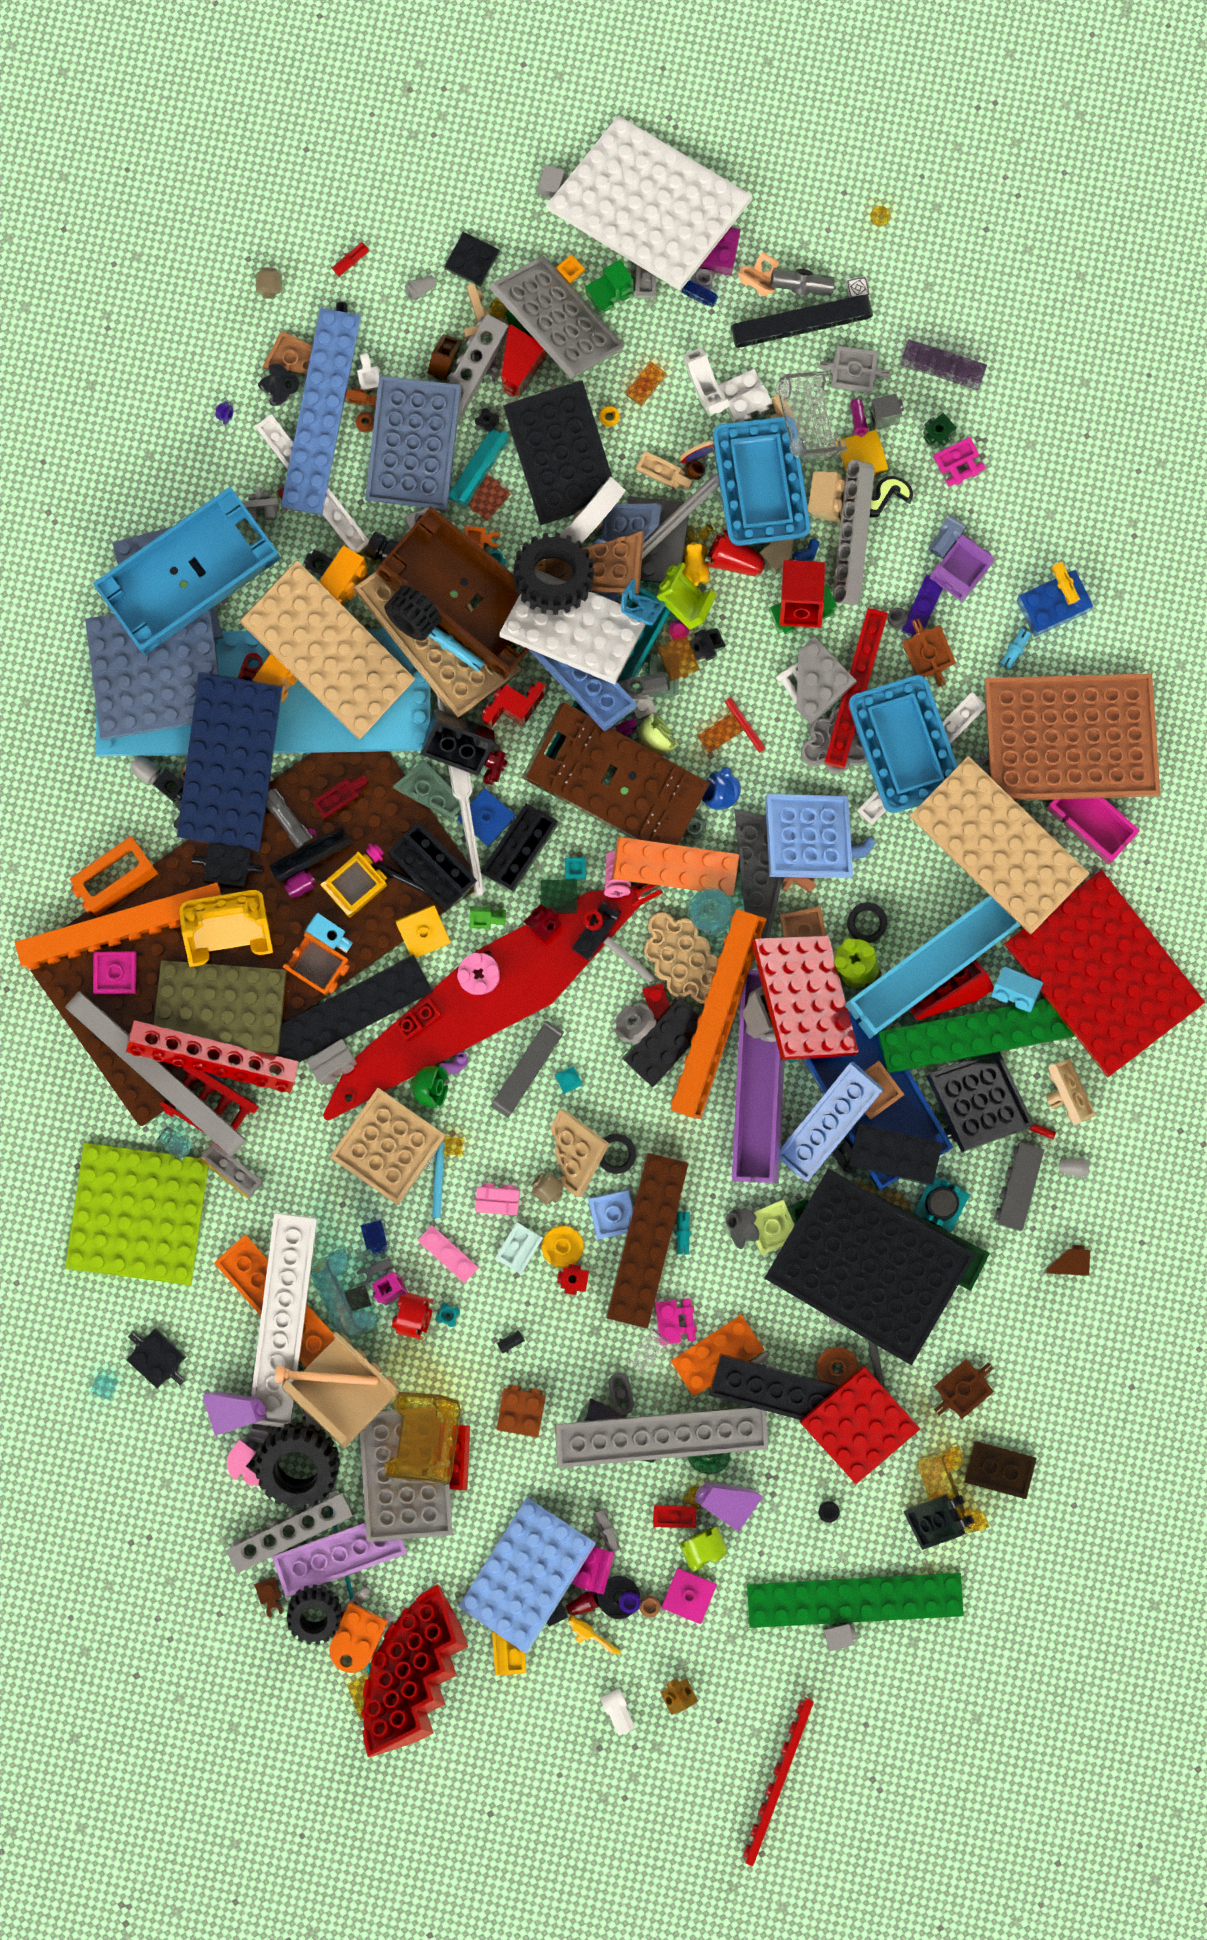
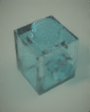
(174, 1143)

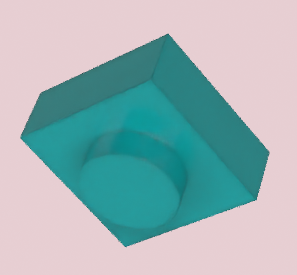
(575, 868)
(568, 1080)

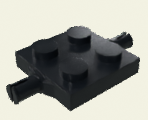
(227, 865)
(156, 1358)

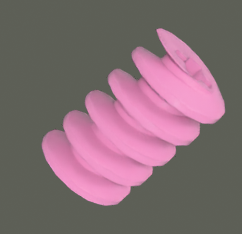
(614, 887)

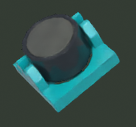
(942, 1203)

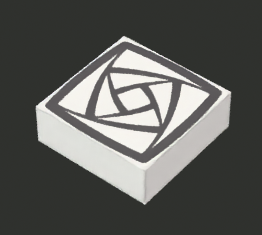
(857, 286)

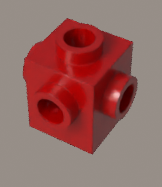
(572, 1288)

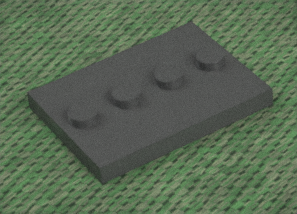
(670, 549)

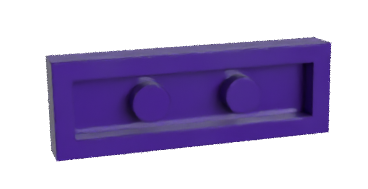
(923, 605)

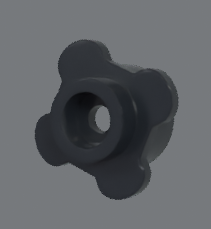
(486, 414)

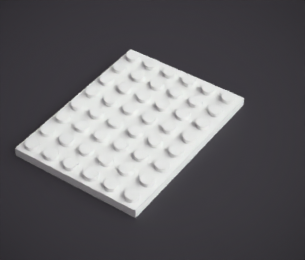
(649, 202)

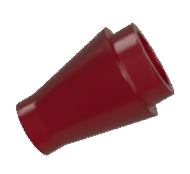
(583, 1604)

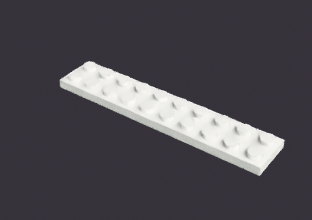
(283, 1312)

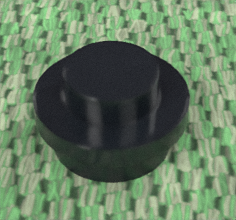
(828, 1512)

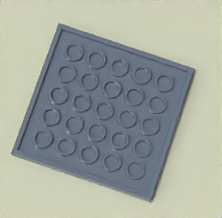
(148, 690)

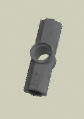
(802, 281)
(650, 685)

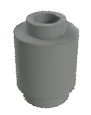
(145, 770)

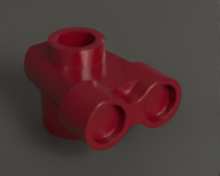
(496, 763)

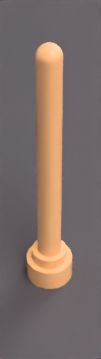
(283, 1374)

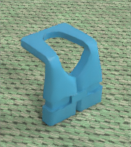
(647, 610)

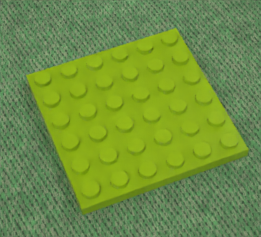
(137, 1214)

